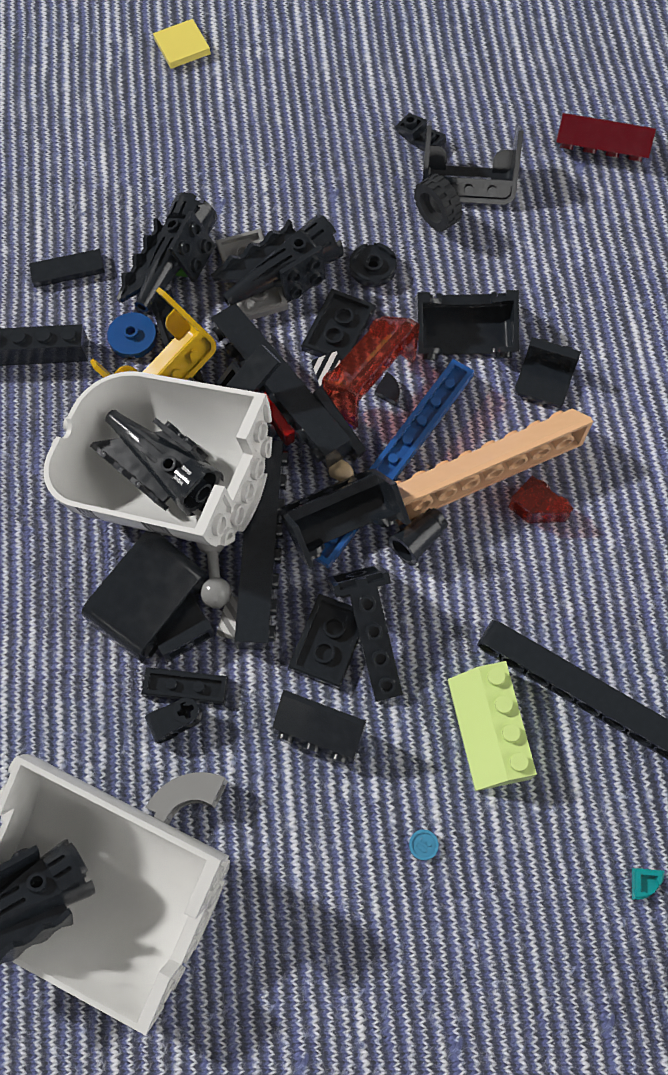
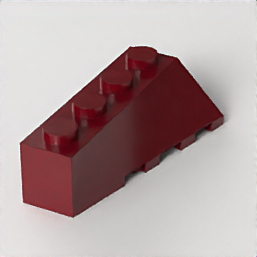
(605, 136)

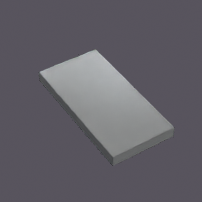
(265, 303)

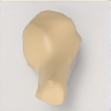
(341, 470)

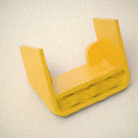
(184, 354)

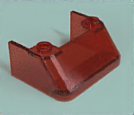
(368, 361)

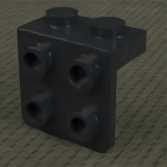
(547, 372)

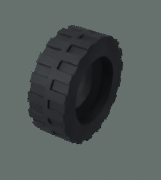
(438, 202)

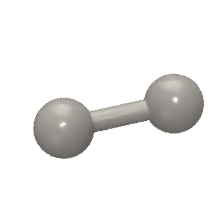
(215, 591)

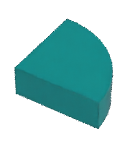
(645, 882)

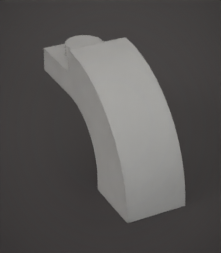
(186, 790)

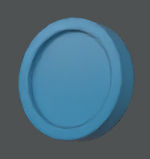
(423, 845)

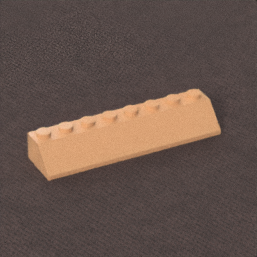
(493, 462)

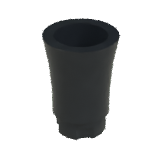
(418, 535)

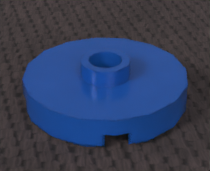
(136, 344)

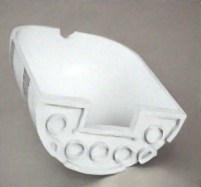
(219, 419)

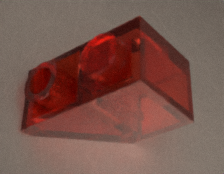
(539, 504)

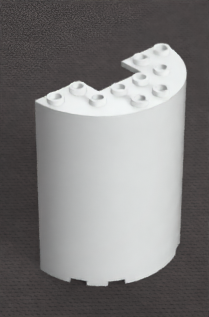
(148, 898)

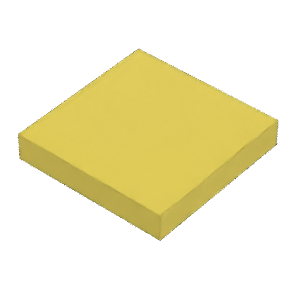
(181, 43)

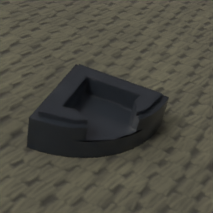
(388, 389)

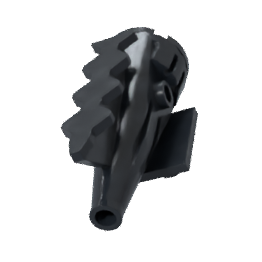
(172, 246)
(282, 260)
(160, 462)
(37, 896)

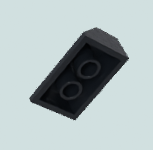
(318, 728)

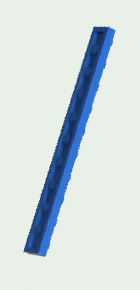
(410, 438)

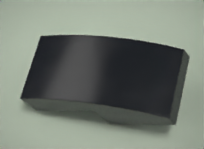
(414, 131)

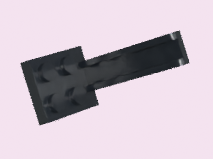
(363, 591)

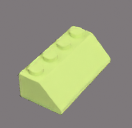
(491, 727)

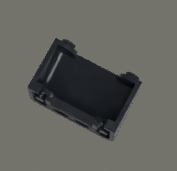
(467, 324)
(143, 594)

